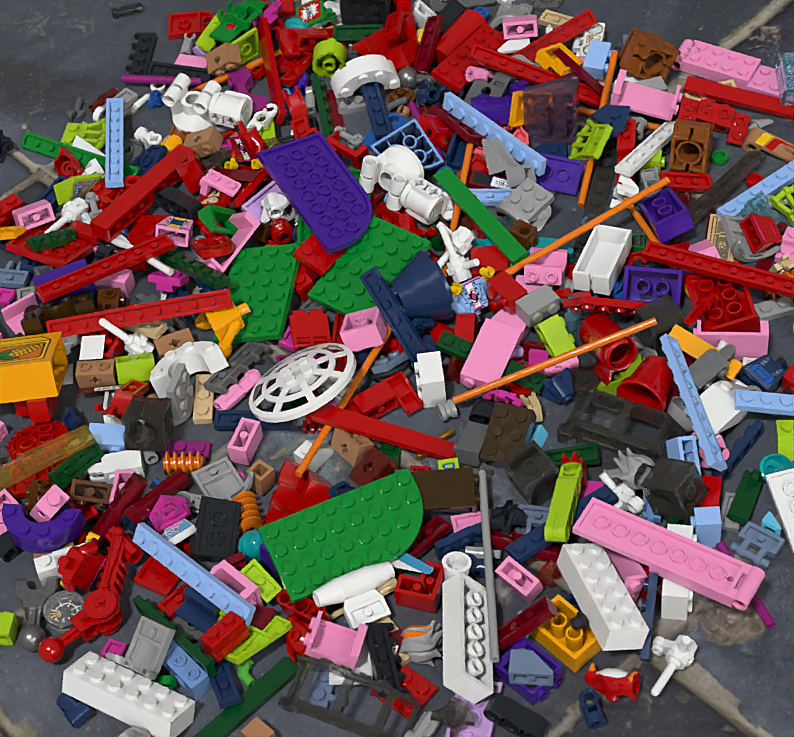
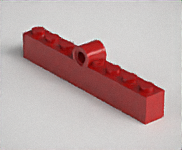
(138, 195)

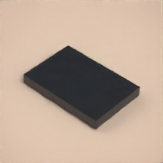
(216, 528)

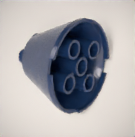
(423, 289)

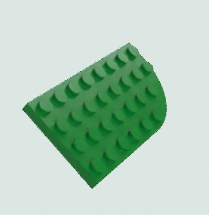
(344, 533)

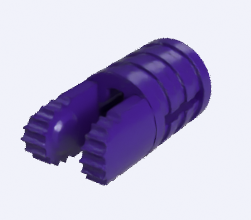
(302, 82)

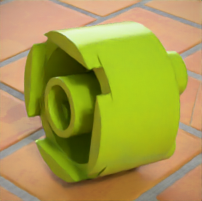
(328, 57)

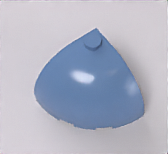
(414, 138)

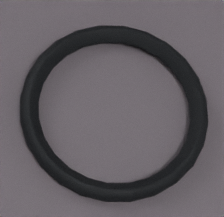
(403, 365)

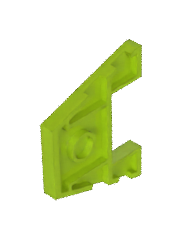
(257, 639)

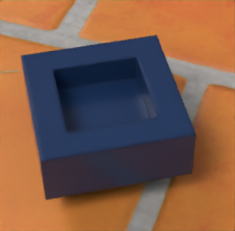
(72, 418)

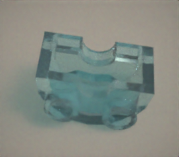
(759, 205)
(573, 319)

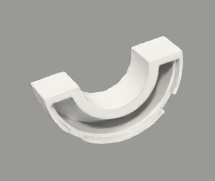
(364, 70)
(196, 357)

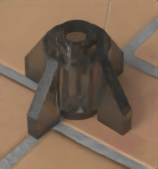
(454, 715)

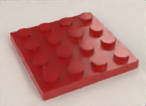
(56, 257)

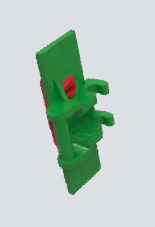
(237, 19)

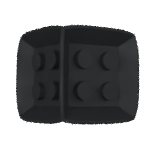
(366, 11)

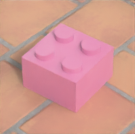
(364, 329)

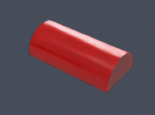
(457, 33)

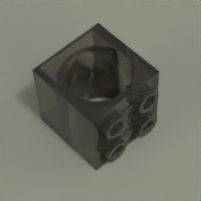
(666, 314)
(157, 412)
(532, 473)
(674, 488)

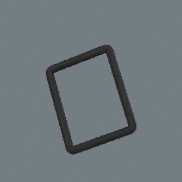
(287, 123)

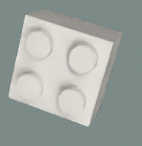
(430, 379)

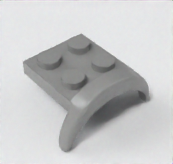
(510, 10)
(525, 201)
(738, 243)
(181, 394)
(221, 480)
(146, 648)

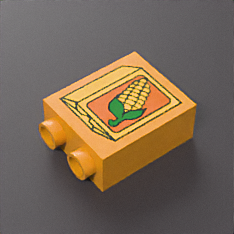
(32, 367)

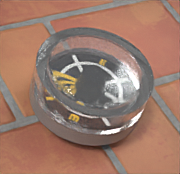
(60, 609)

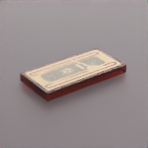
(716, 235)

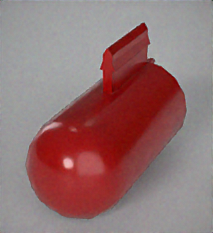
(612, 356)

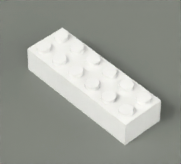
(602, 597)
(466, 639)
(128, 696)

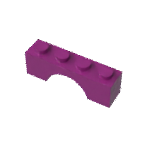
(241, 81)

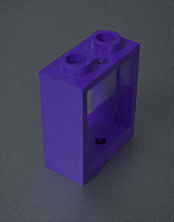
(540, 692)

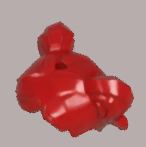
(65, 161)

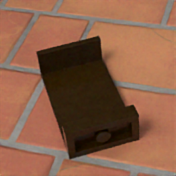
(448, 488)

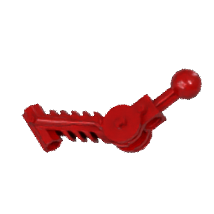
(101, 607)

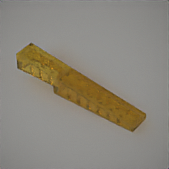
(44, 456)

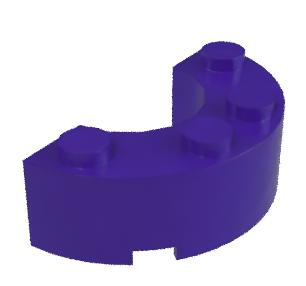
(497, 107)
(42, 536)

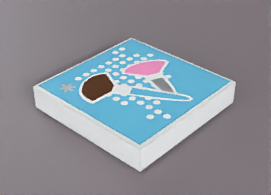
(178, 531)

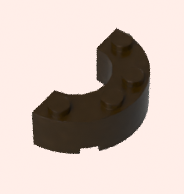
(35, 321)

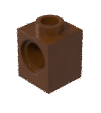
(524, 233)

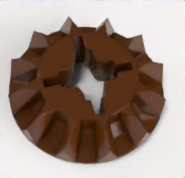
(401, 92)

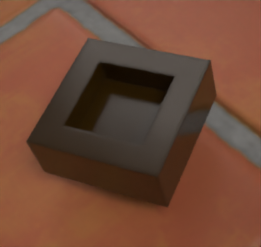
(262, 232)

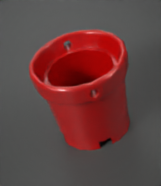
(648, 383)

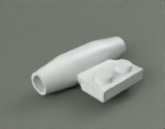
(358, 593)

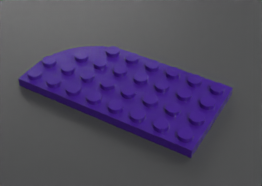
(320, 190)

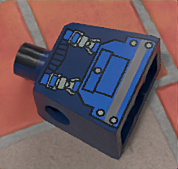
(764, 373)

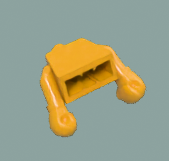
(225, 324)

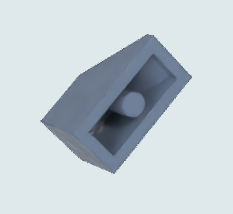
(529, 669)

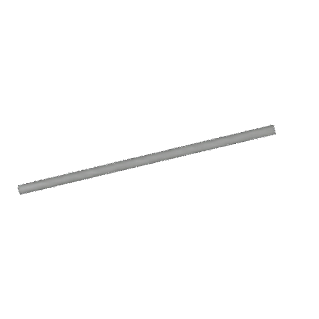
(488, 565)

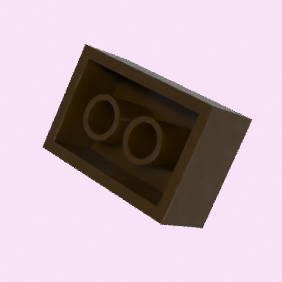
(507, 433)

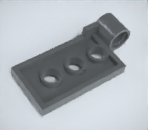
(499, 87)

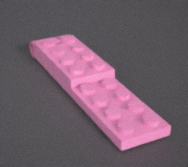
(723, 64)
(671, 554)

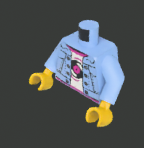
(472, 294)

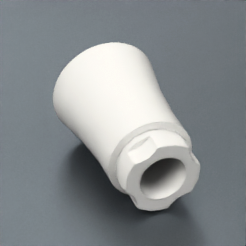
(454, 563)

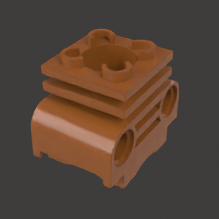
(647, 55)
(686, 158)

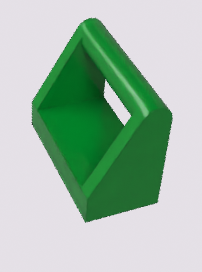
(211, 212)

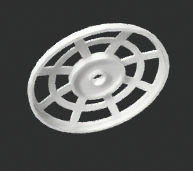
(299, 376)

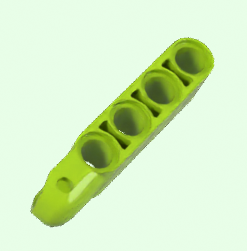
(564, 503)

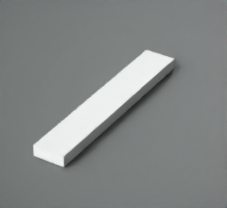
(646, 149)

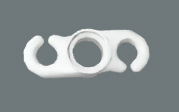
(264, 113)

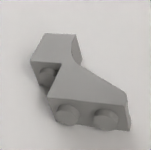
(501, 161)

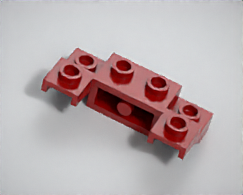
(301, 39)
(721, 115)
(385, 397)

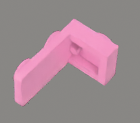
(219, 182)

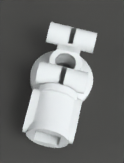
(210, 107)
(403, 177)

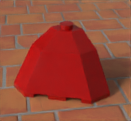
(400, 49)
(295, 492)

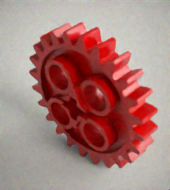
(34, 436)

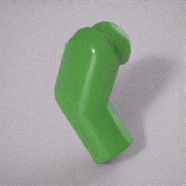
(243, 672)

